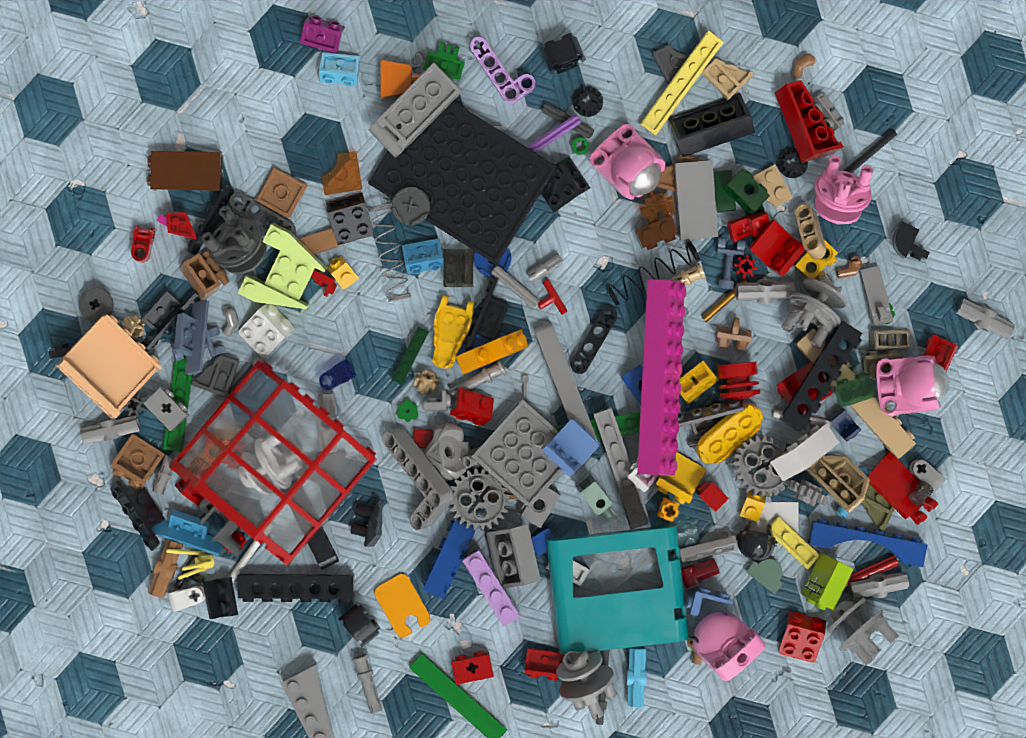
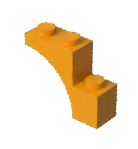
(492, 351)

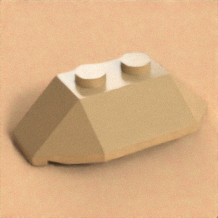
(840, 480)

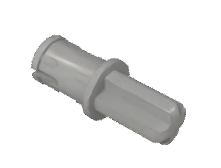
(545, 267)

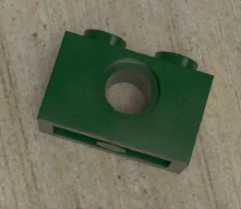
(735, 189)

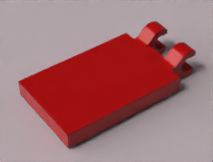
(895, 484)

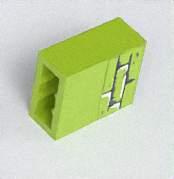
(826, 582)

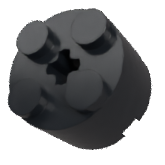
(563, 54)
(359, 625)

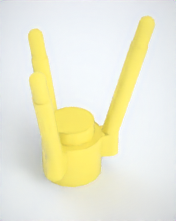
(202, 562)

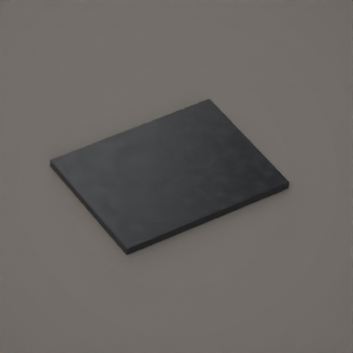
(474, 177)

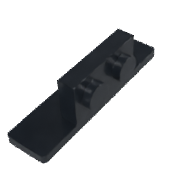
(212, 221)
(164, 313)
(490, 317)
(141, 512)

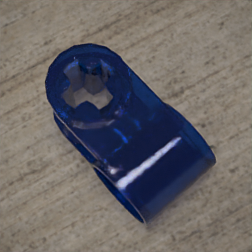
(340, 373)

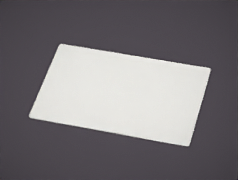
(785, 510)

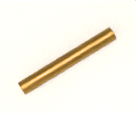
(721, 304)

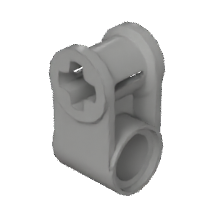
(928, 474)

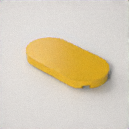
(729, 434)

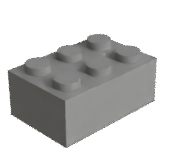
(513, 556)

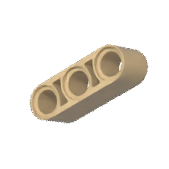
(807, 222)

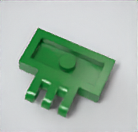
(446, 61)

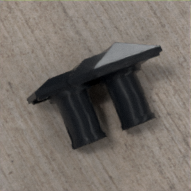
(373, 531)

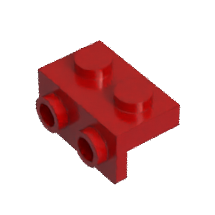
(941, 350)
(472, 407)
(542, 663)

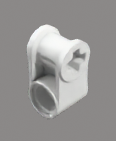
(184, 598)

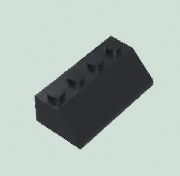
(711, 125)

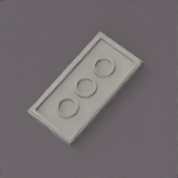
(695, 200)

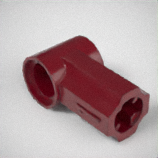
(694, 574)

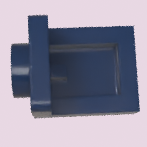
(844, 424)

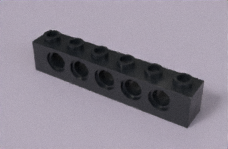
(790, 415)
(344, 581)

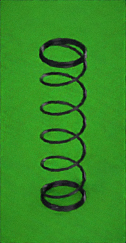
(689, 244)

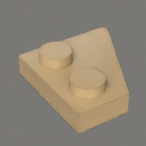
(726, 78)

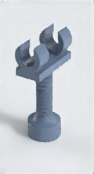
(726, 282)
(212, 351)

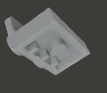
(434, 405)

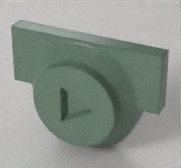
(768, 573)

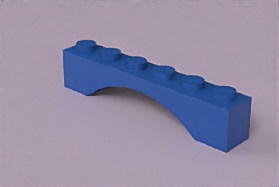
(828, 535)

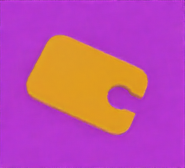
(400, 599)

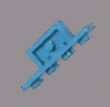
(188, 531)

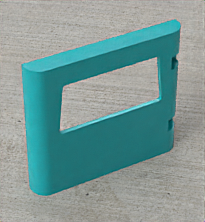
(619, 617)

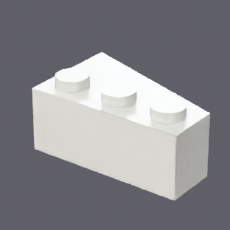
(805, 452)

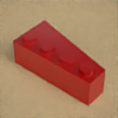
(806, 123)

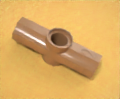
(164, 569)

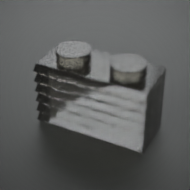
(633, 506)

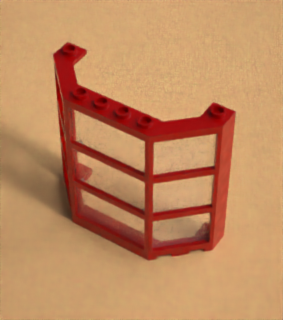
(273, 462)

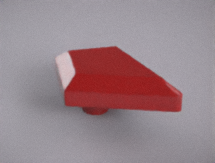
(180, 225)

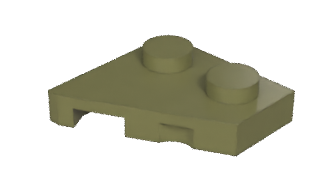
(877, 508)

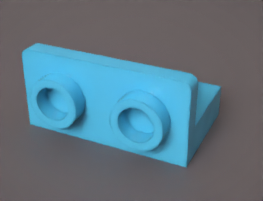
(339, 69)

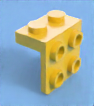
(685, 480)

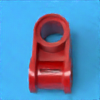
(142, 242)

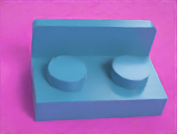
(423, 256)

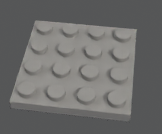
(516, 454)

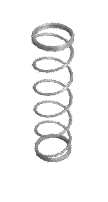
(378, 208)

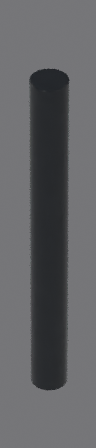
(871, 151)

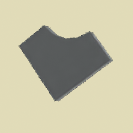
(669, 61)

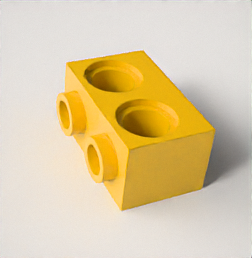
(819, 264)
(697, 381)

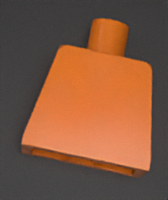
(396, 78)

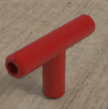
(554, 297)

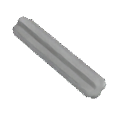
(515, 286)

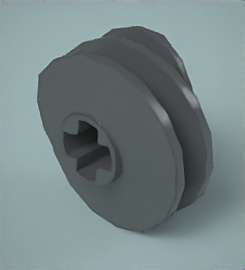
(90, 296)

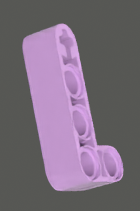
(498, 68)

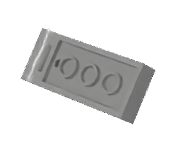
(415, 110)

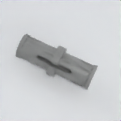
(164, 475)

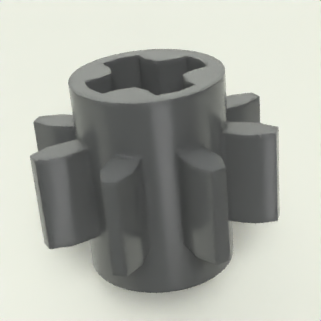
(140, 407)

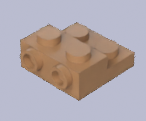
(136, 461)

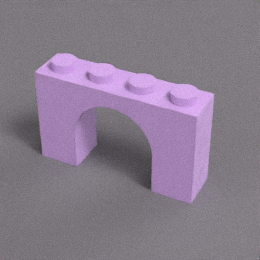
(491, 588)

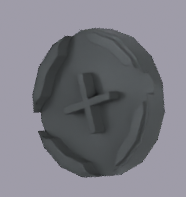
(411, 206)

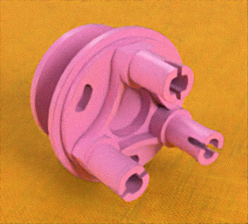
(842, 194)

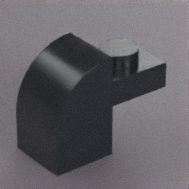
(903, 242)

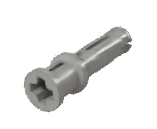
(486, 375)
(365, 675)

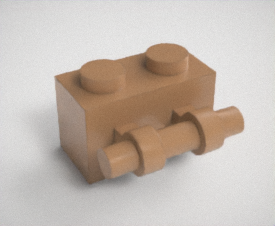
(201, 276)

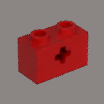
(711, 495)
(465, 675)

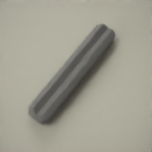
(560, 116)

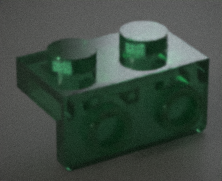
(854, 390)

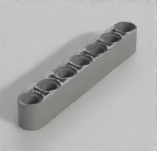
(562, 376)

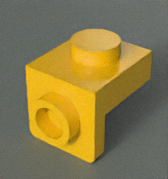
(342, 272)
(752, 506)

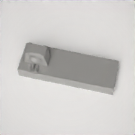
(876, 295)
(725, 544)

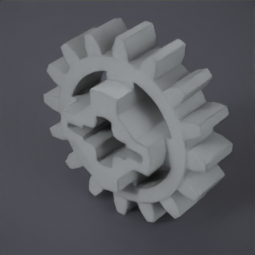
(808, 492)

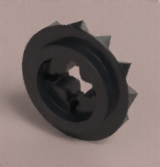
(594, 108)
(784, 167)

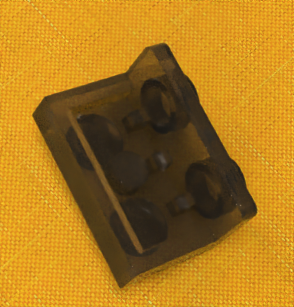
(458, 268)

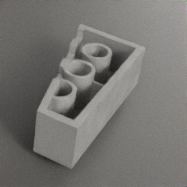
(308, 701)

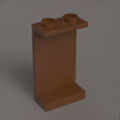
(185, 170)

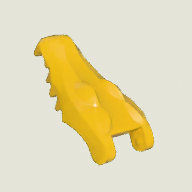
(450, 330)

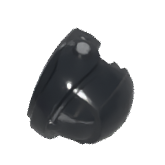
(756, 544)

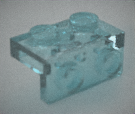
(686, 534)

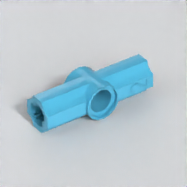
(636, 677)

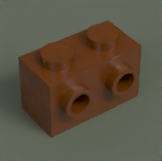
(657, 232)

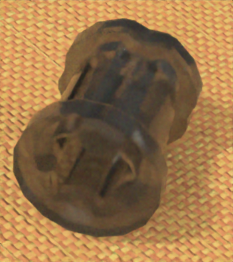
(921, 493)

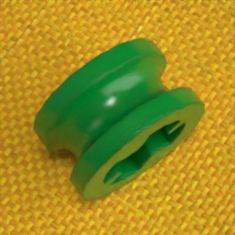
(574, 147)

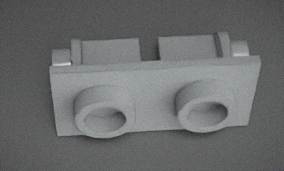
(832, 119)

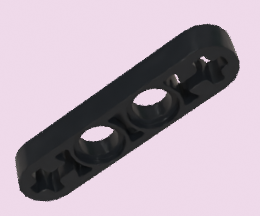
(597, 342)

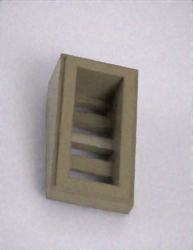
(874, 344)

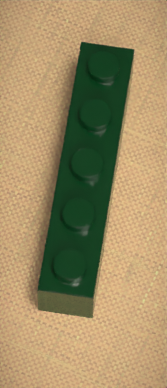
(410, 355)

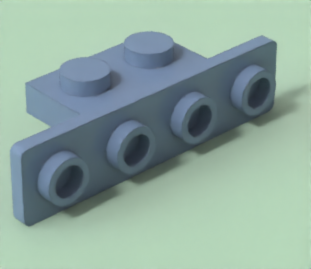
(191, 336)

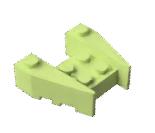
(289, 272)

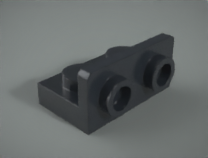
(220, 598)

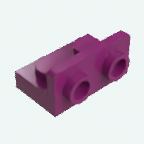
(322, 34)

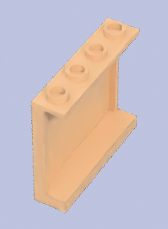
(108, 365)

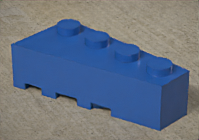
(449, 558)

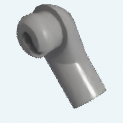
(232, 320)

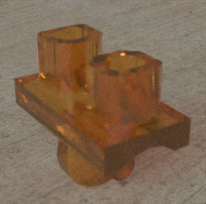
(649, 211)

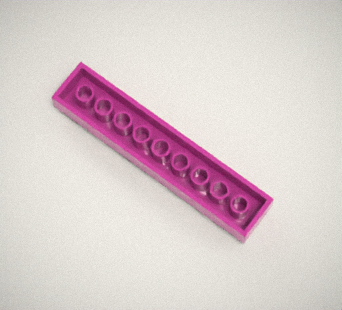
(661, 377)

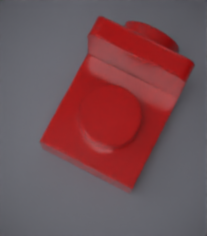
(322, 279)

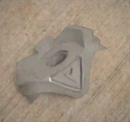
(448, 450)

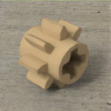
(133, 325)
(426, 382)

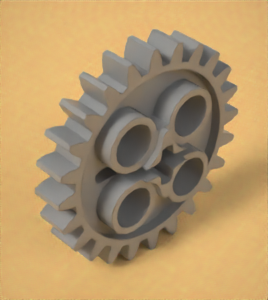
(754, 451)
(492, 510)

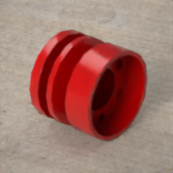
(738, 380)

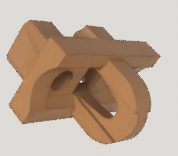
(742, 336)

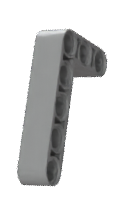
(424, 476)

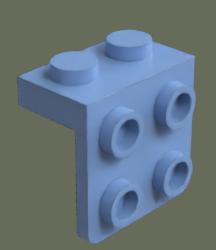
(571, 447)
(694, 601)

